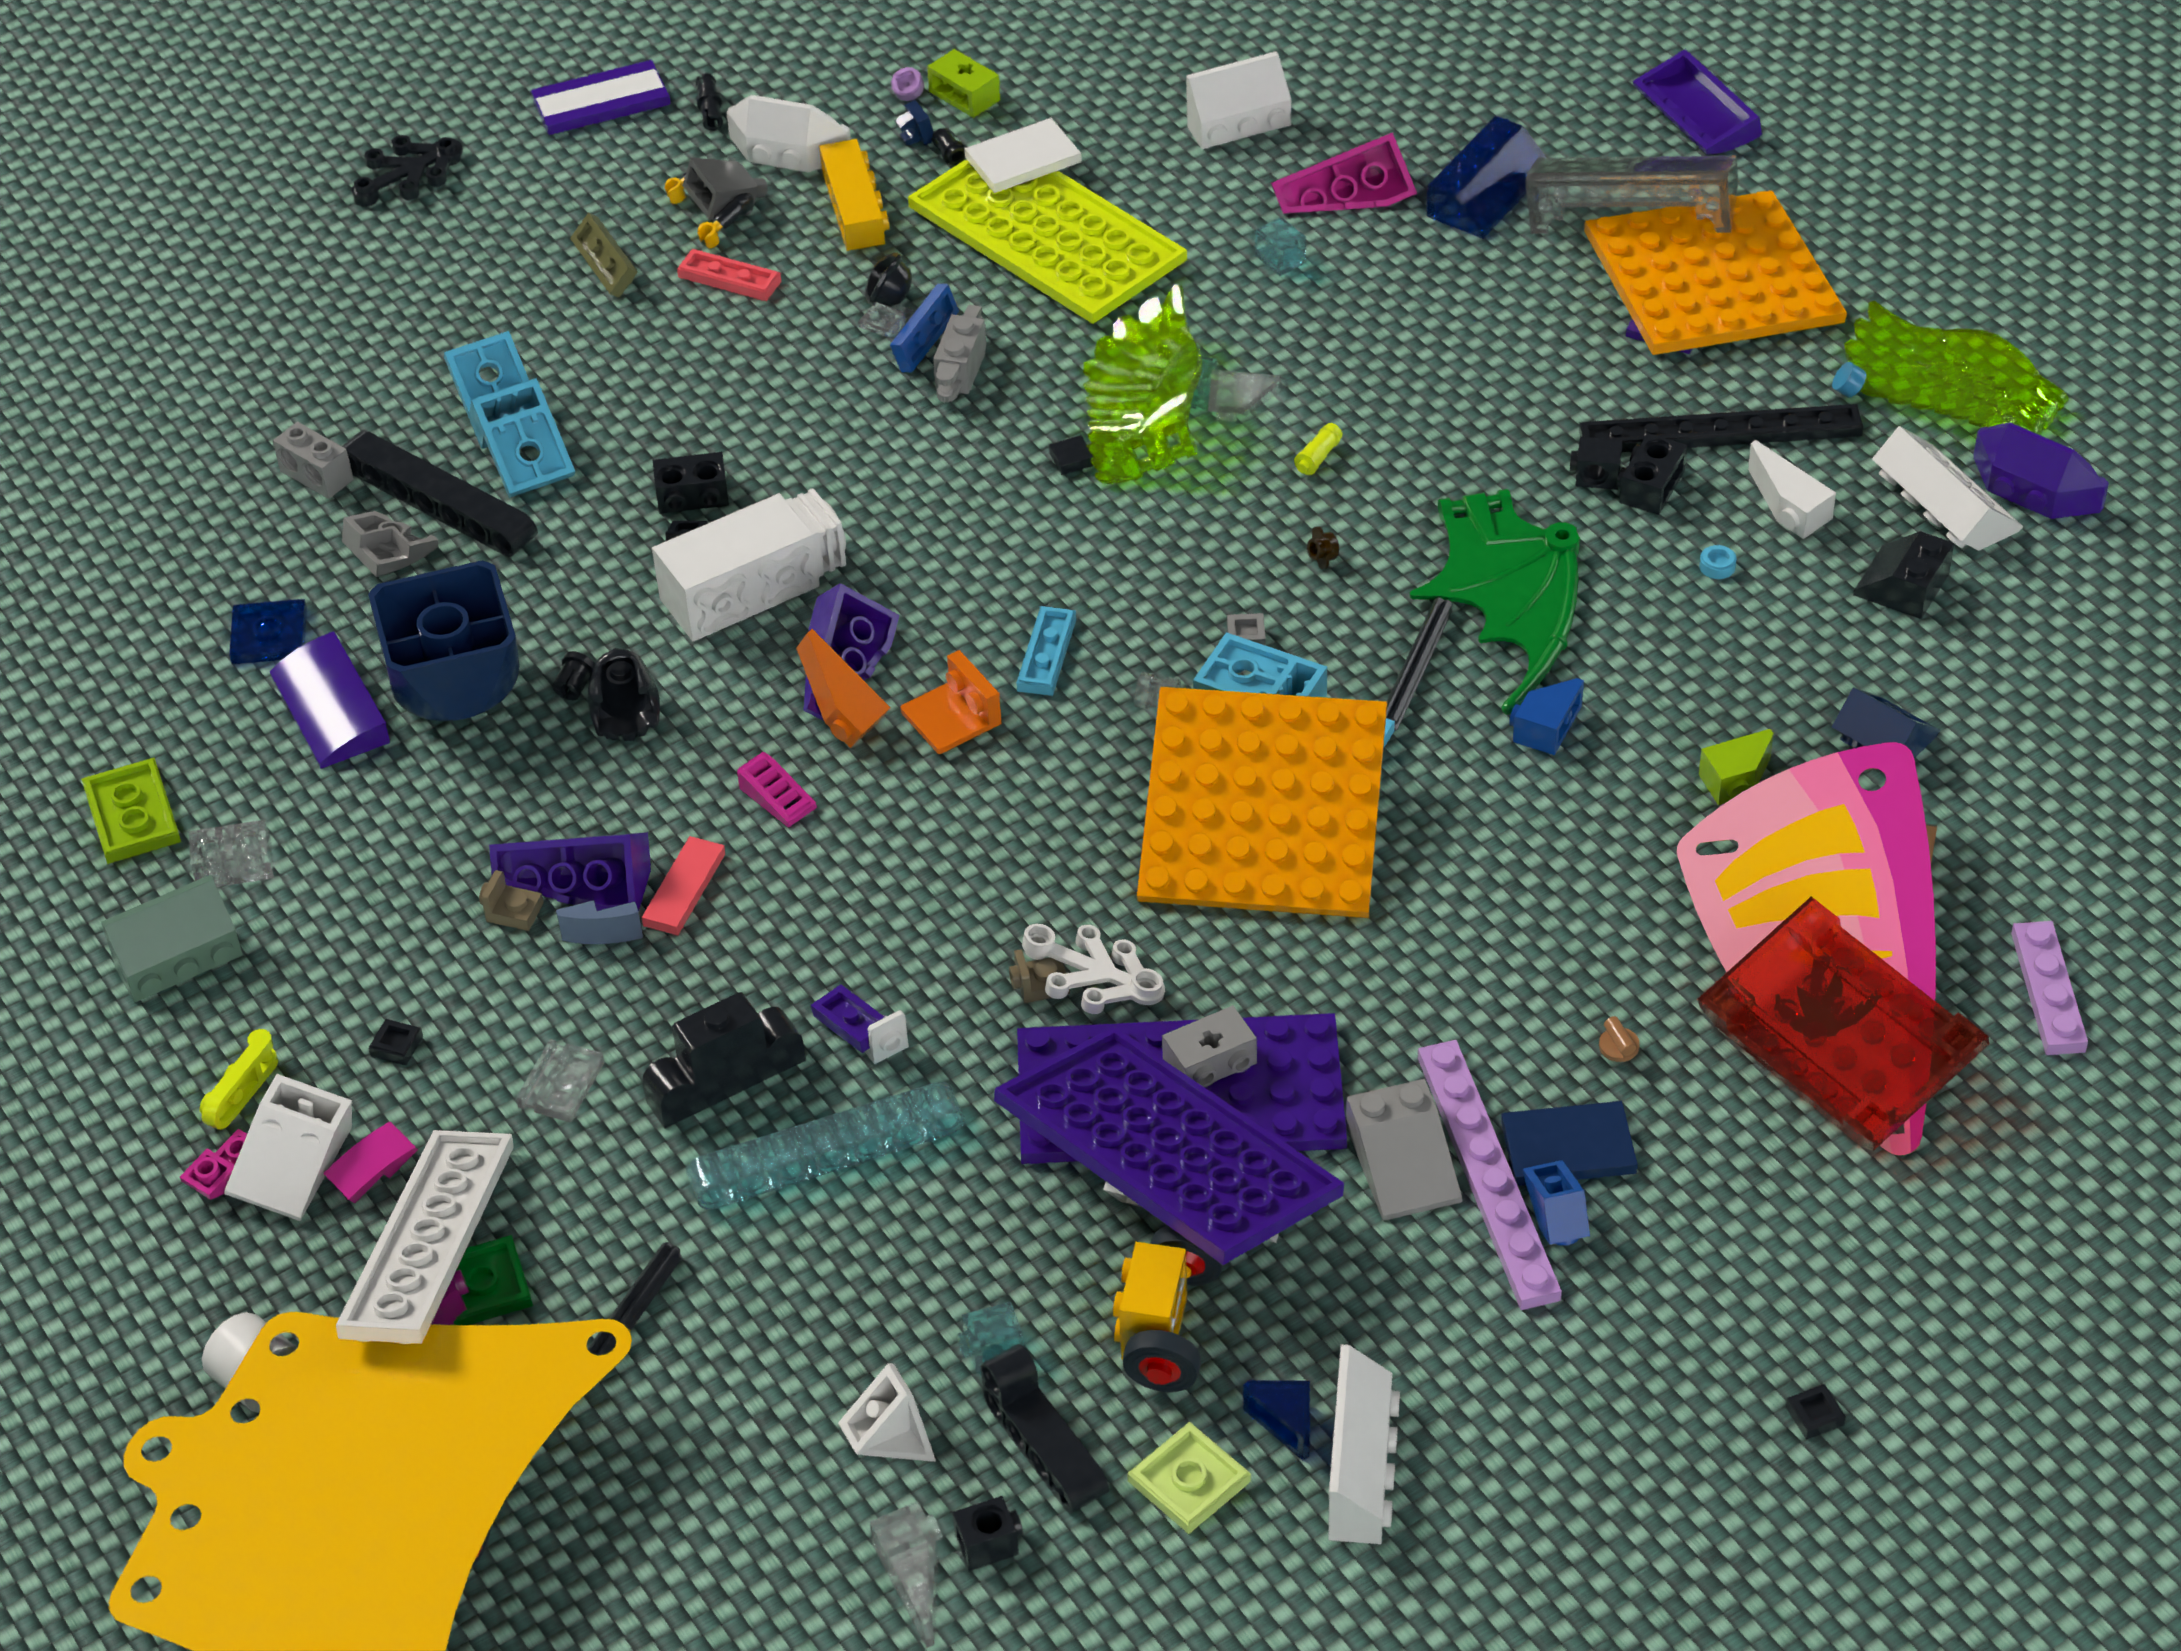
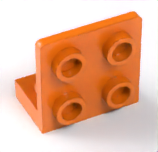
(956, 709)

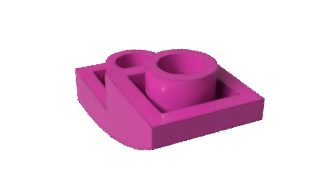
(368, 1160)
(212, 1170)

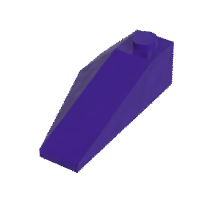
(854, 629)
(579, 869)

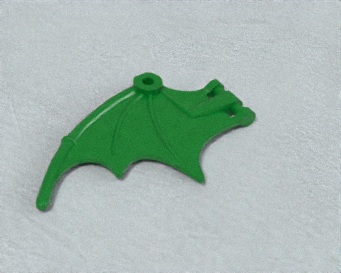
(1514, 575)

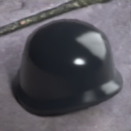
(888, 281)

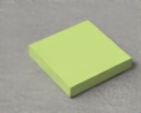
(1189, 1477)

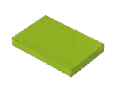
(131, 810)

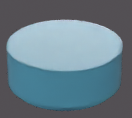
(1717, 562)

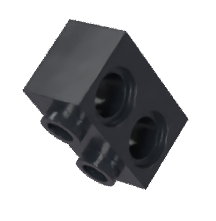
(1652, 473)
(690, 482)

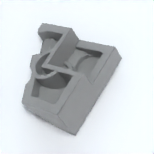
(383, 543)

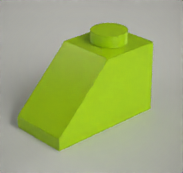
(1735, 764)

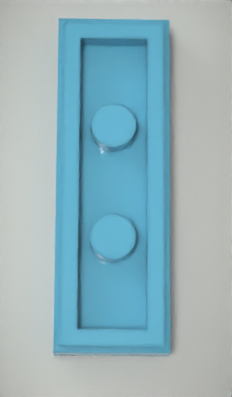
(1046, 651)

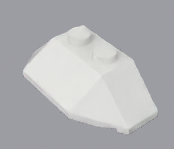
(782, 132)

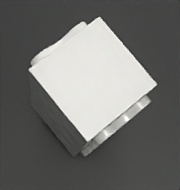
(748, 561)

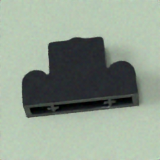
(720, 1056)

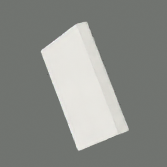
(1022, 155)

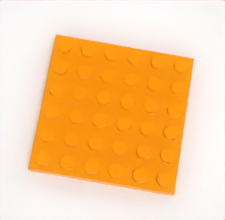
(1710, 286)
(1263, 802)

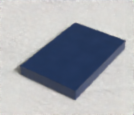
(1587, 1137)

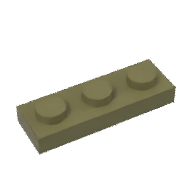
(603, 255)

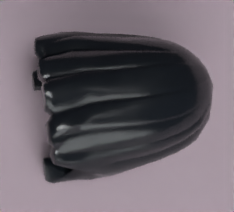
(622, 696)

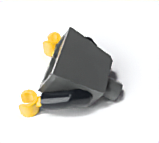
(720, 190)

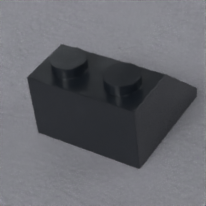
(1907, 573)

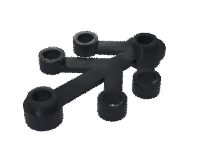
(444, 152)

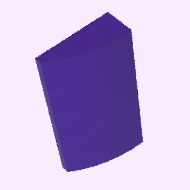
(1699, 104)
(329, 701)

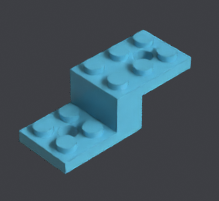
(509, 414)
(1270, 672)

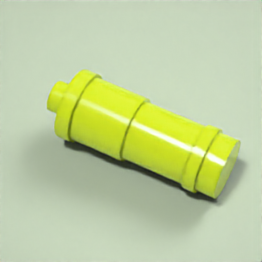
(1317, 450)

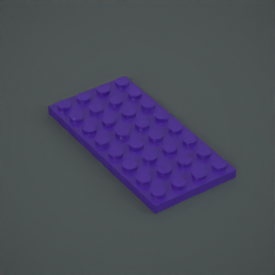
(1288, 1092)
(1169, 1144)

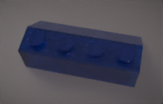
(1484, 178)

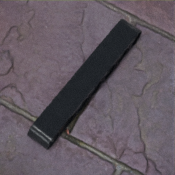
(439, 494)

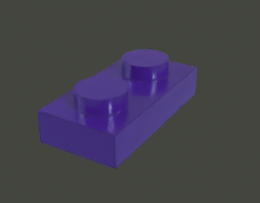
(846, 1016)

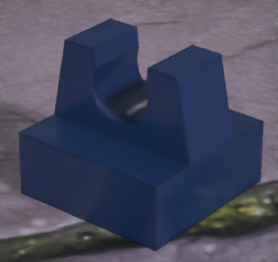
(916, 124)

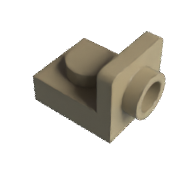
(509, 904)
(1032, 976)

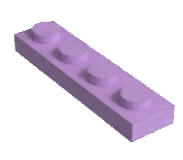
(2049, 988)

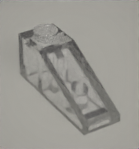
(909, 1554)

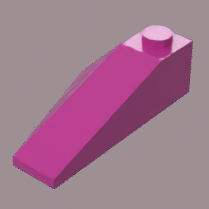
(1354, 179)

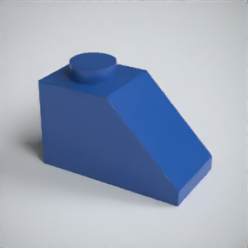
(1547, 715)
(1557, 1202)

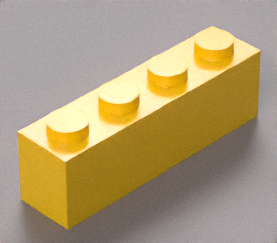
(853, 194)

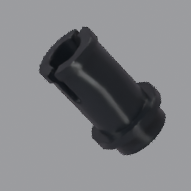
(951, 149)

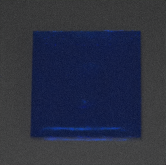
(267, 630)

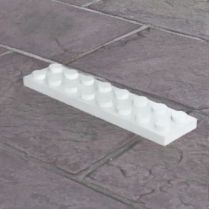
(425, 1238)

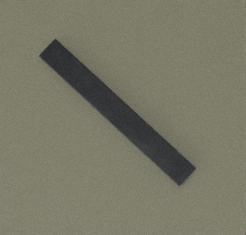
(1734, 427)

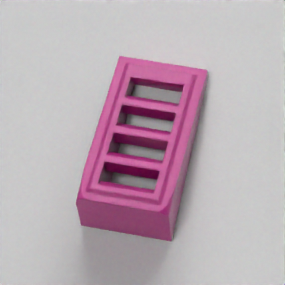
(762, 771)

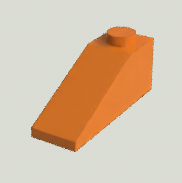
(841, 694)

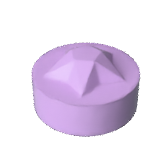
(907, 84)

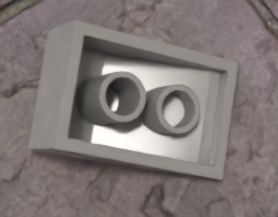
(1402, 1149)

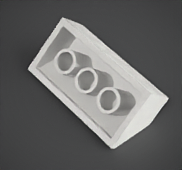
(1944, 491)
(1361, 1450)

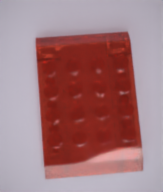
(1840, 1025)

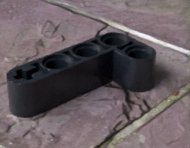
(1039, 1430)

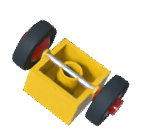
(1154, 1307)

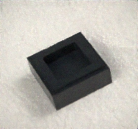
(1070, 455)
(395, 1042)
(1815, 1411)

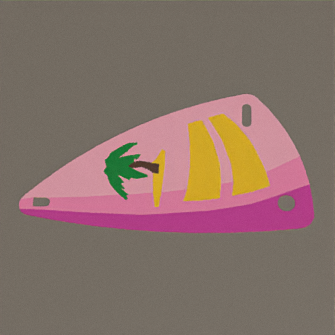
(1830, 841)

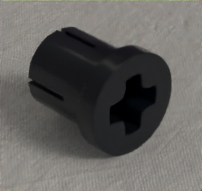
(573, 675)

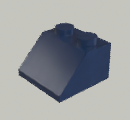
(1874, 720)

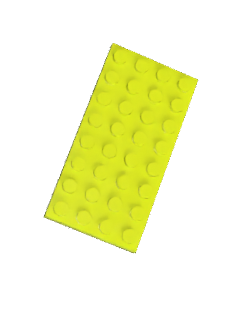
(1052, 237)

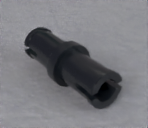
(709, 101)

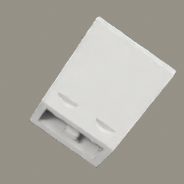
(290, 1147)

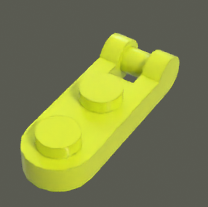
(240, 1081)

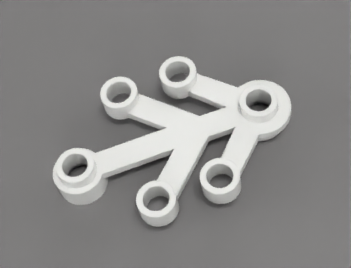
(1139, 984)

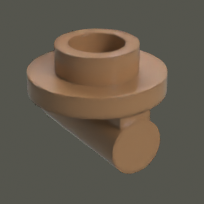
(1618, 1042)

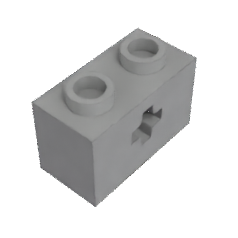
(1211, 1047)

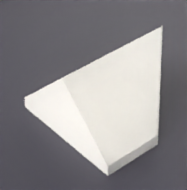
(887, 1421)

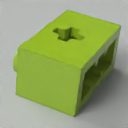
(963, 83)

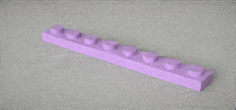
(1489, 1175)

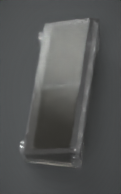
(1632, 182)

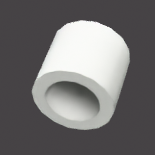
(230, 1345)

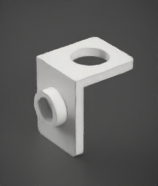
(887, 1037)

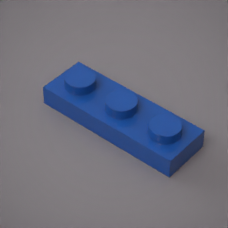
(924, 328)

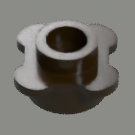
(1322, 547)

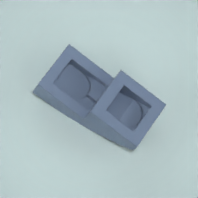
(588, 926)

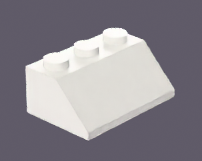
(1237, 100)

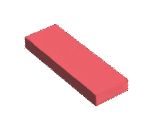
(729, 275)
(683, 885)

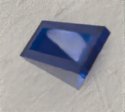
(1282, 1410)

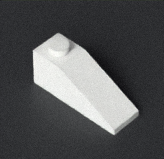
(1791, 494)

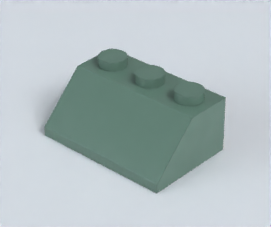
(171, 938)

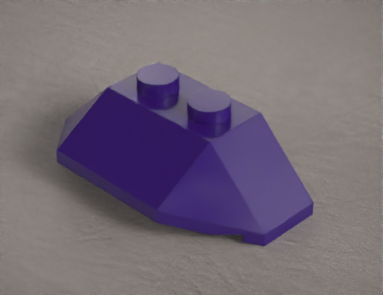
(2037, 472)

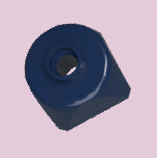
(447, 641)

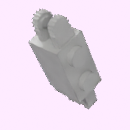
(960, 354)

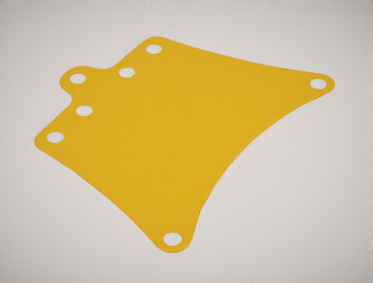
(353, 1488)

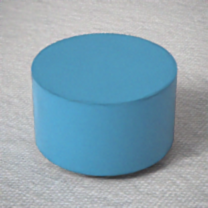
(1849, 379)

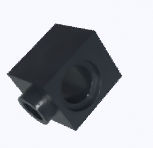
(1597, 462)
(982, 1548)

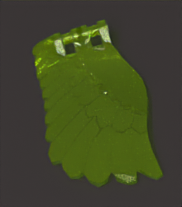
(1952, 372)
(1142, 391)

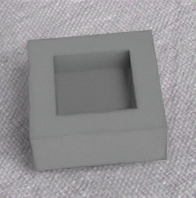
(1247, 626)

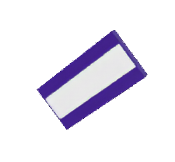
(600, 97)

